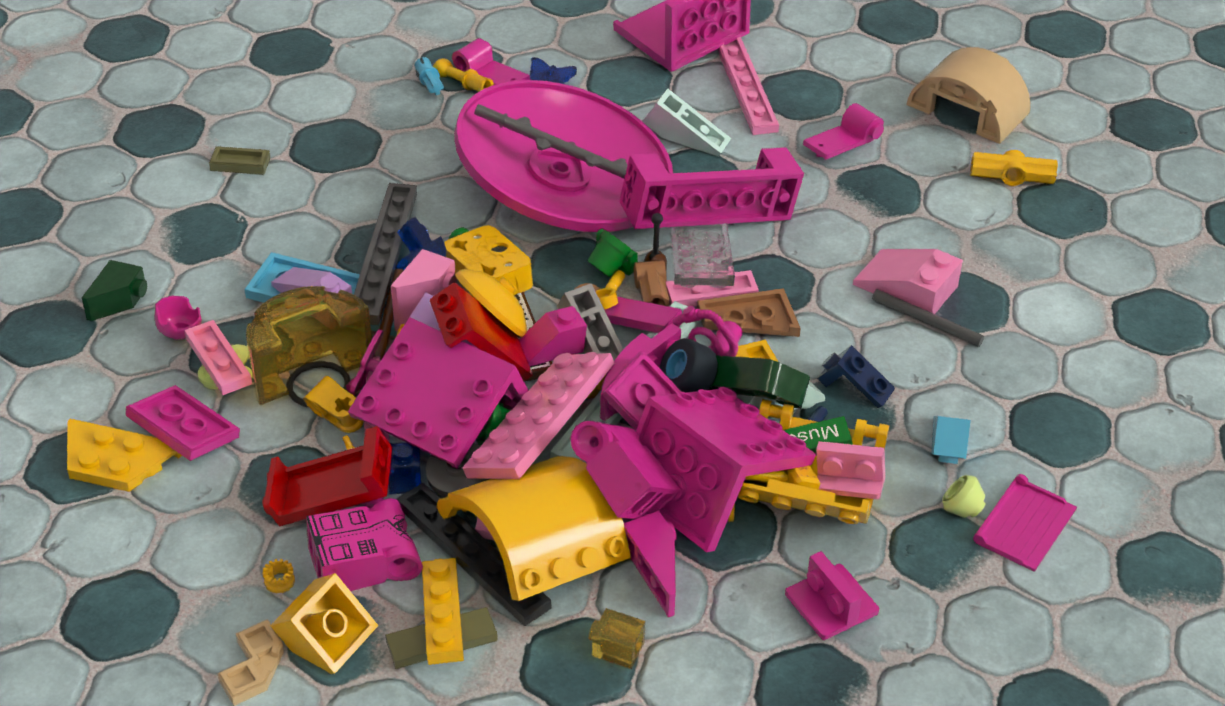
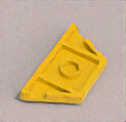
(113, 455)

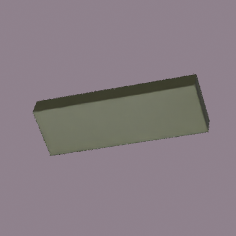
(409, 645)

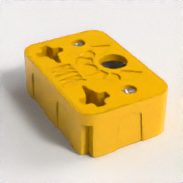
(492, 253)

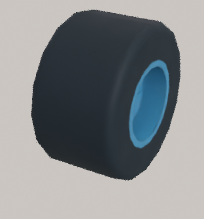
(689, 365)

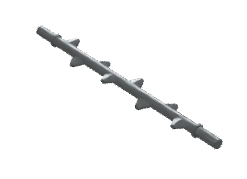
(545, 141)

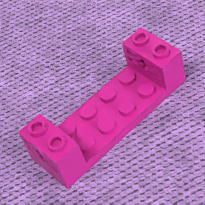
(711, 196)

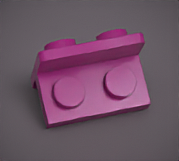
(830, 598)

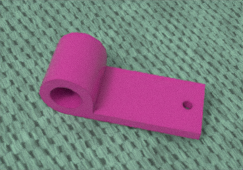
(479, 57)
(856, 129)

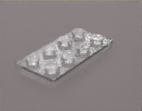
(702, 256)

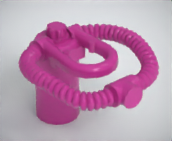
(728, 334)

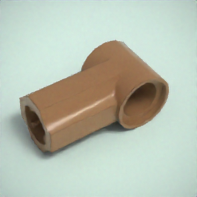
(651, 280)

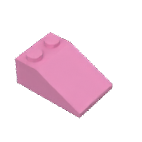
(913, 275)

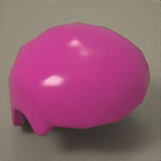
(175, 315)

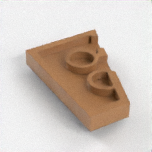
(755, 312)

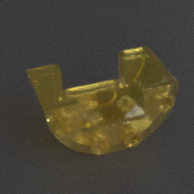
(301, 329)

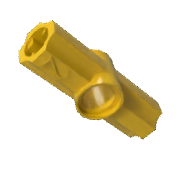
(1014, 167)

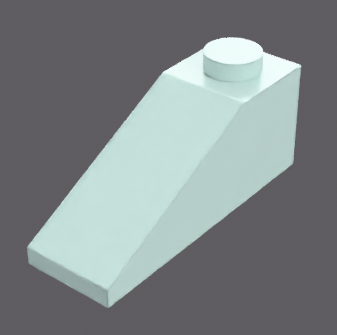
(684, 125)

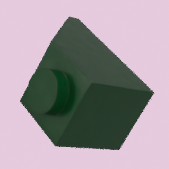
(114, 290)

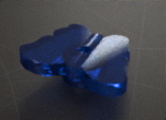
(541, 71)

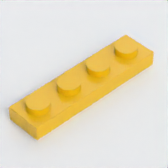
(442, 611)

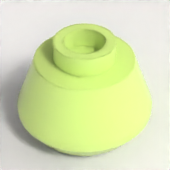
(964, 497)

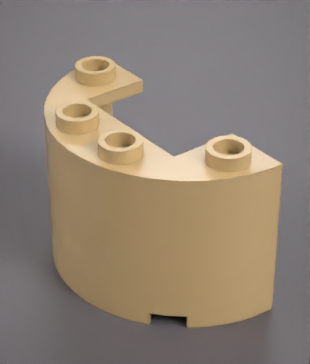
(980, 82)

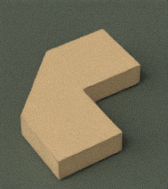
(255, 674)

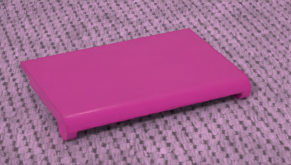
(1024, 523)

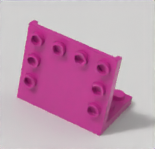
(685, 29)
(436, 392)
(708, 449)

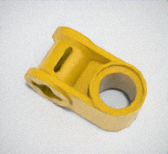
(332, 403)

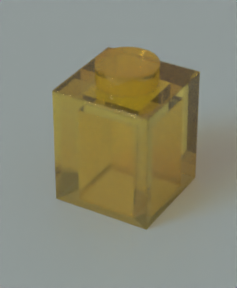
(617, 638)

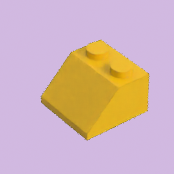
(325, 624)

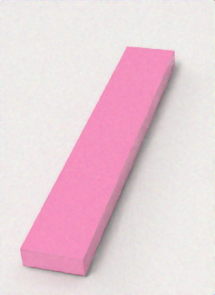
(748, 88)

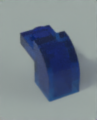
(417, 238)

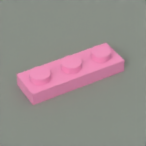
(743, 284)
(218, 357)

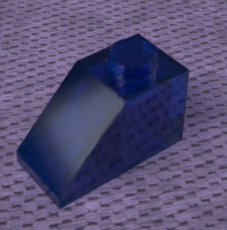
(404, 468)

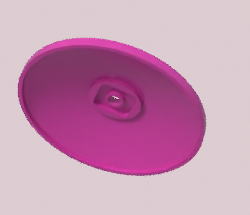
(528, 178)

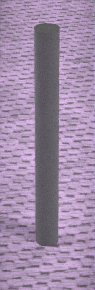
(928, 317)

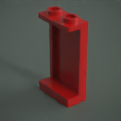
(465, 318)
(329, 481)

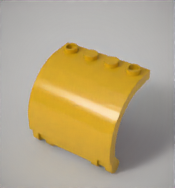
(811, 500)
(545, 524)

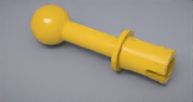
(469, 79)

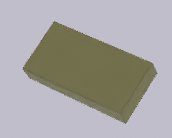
(239, 160)

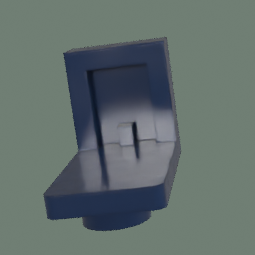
(859, 373)

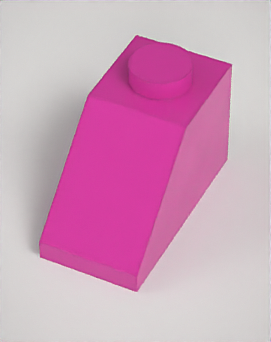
(553, 335)

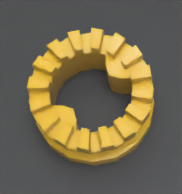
(278, 567)

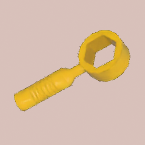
(608, 294)

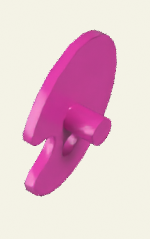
(367, 362)

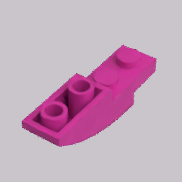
(652, 347)

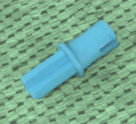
(429, 76)

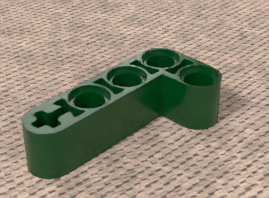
(761, 379)

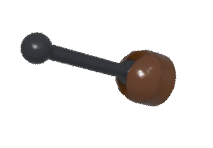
(655, 254)

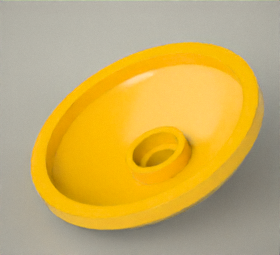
(495, 297)

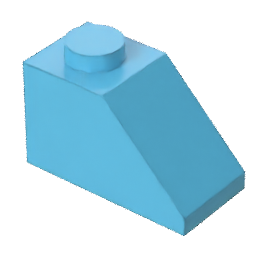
(950, 438)

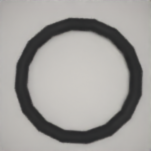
(310, 365)

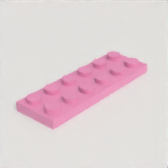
(538, 416)

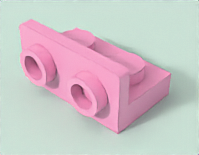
(851, 469)

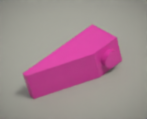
(653, 554)

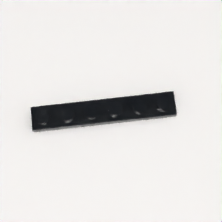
(471, 552)

